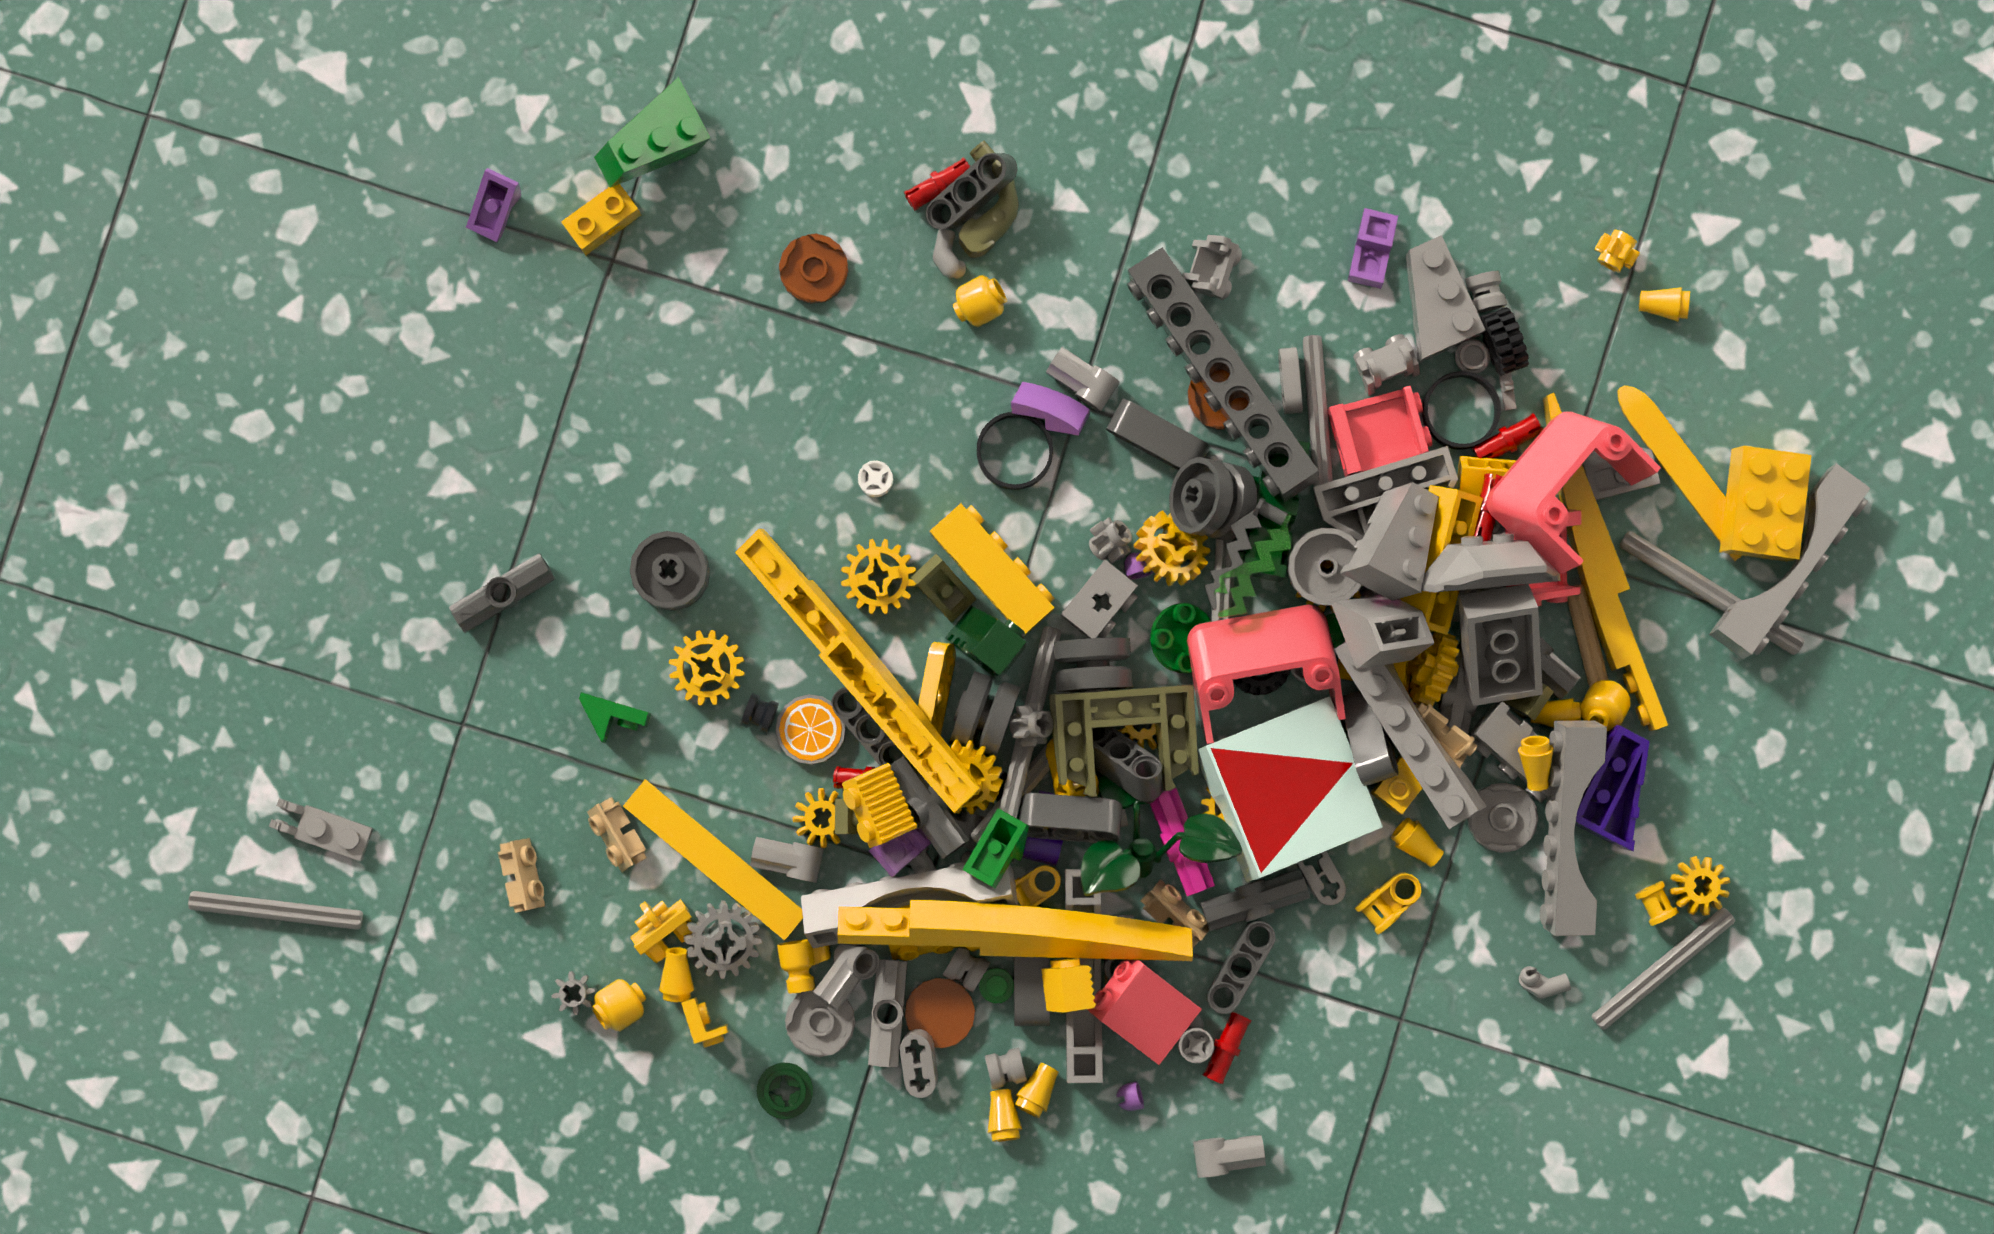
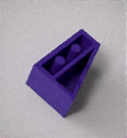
(1613, 794)

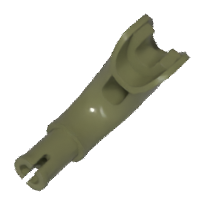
(980, 235)

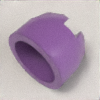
(1135, 568)
(1132, 1095)

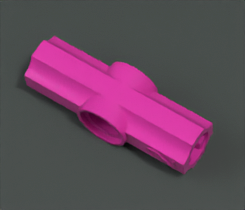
(1171, 818)

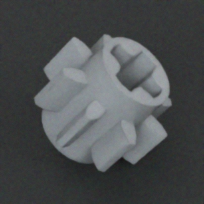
(1110, 540)
(1031, 724)
(584, 992)

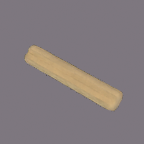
(1587, 637)

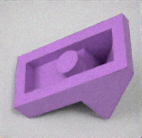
(493, 204)

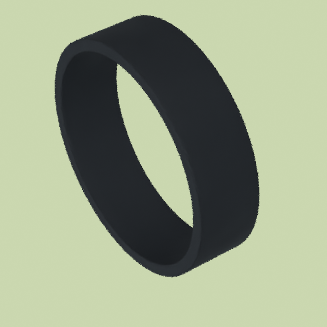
(1496, 402)
(1014, 486)

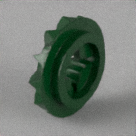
(773, 1103)

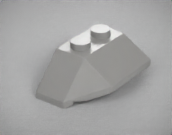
(1352, 499)
(1487, 564)

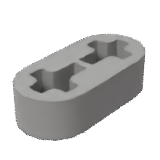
(1290, 380)
(1331, 874)
(926, 1062)

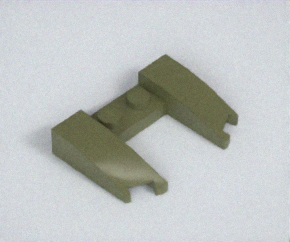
(1166, 706)

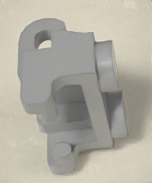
(1213, 266)
(1386, 362)

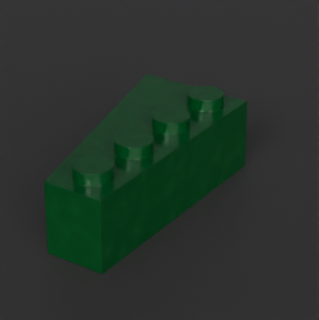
(1261, 534)
(988, 641)

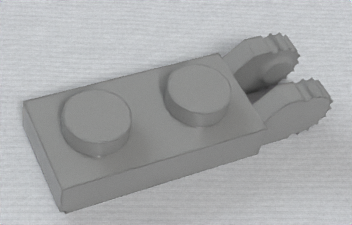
(325, 830)

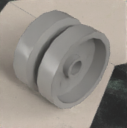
(1305, 562)

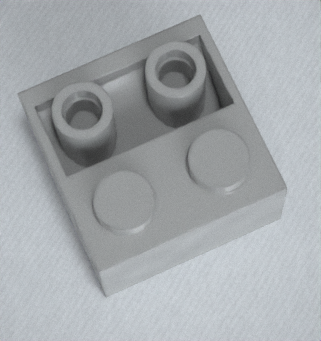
(1382, 630)

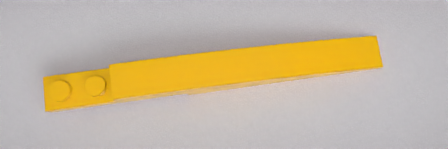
(1603, 580)
(859, 670)
(1015, 931)

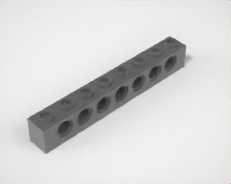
(1160, 271)

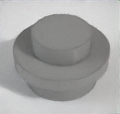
(1472, 356)

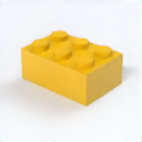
(1765, 503)

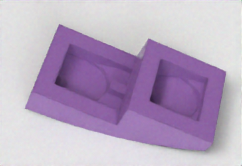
(1372, 248)
(1058, 410)
(900, 851)

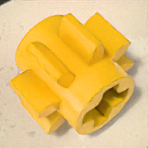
(1617, 251)

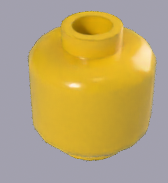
(979, 301)
(1605, 703)
(618, 1005)

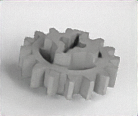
(737, 940)

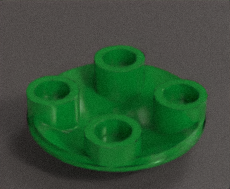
(1171, 632)

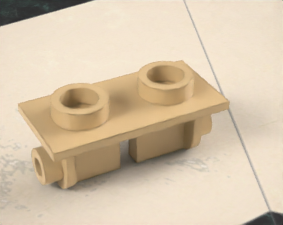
(1452, 739)
(607, 825)
(520, 859)
(1167, 902)

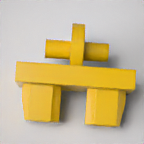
(657, 924)

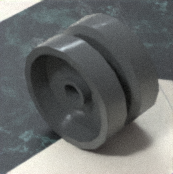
(1211, 497)
(655, 556)
(1093, 664)
(982, 714)

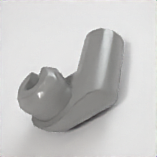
(945, 258)
(1540, 985)

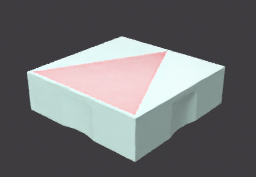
(1288, 788)

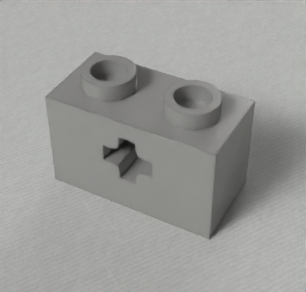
(1104, 581)

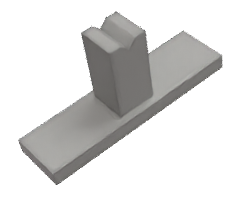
(1507, 391)

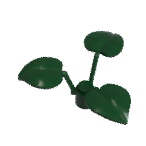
(1112, 870)

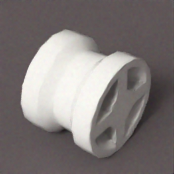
(871, 475)

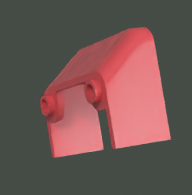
(1526, 494)
(1257, 647)

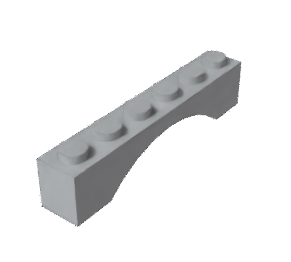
(1829, 508)
(1576, 758)
(1429, 762)
(944, 884)
(1082, 1027)

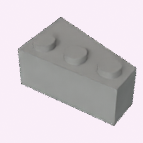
(1439, 300)
(1397, 543)
(1501, 735)

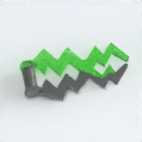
(1243, 571)

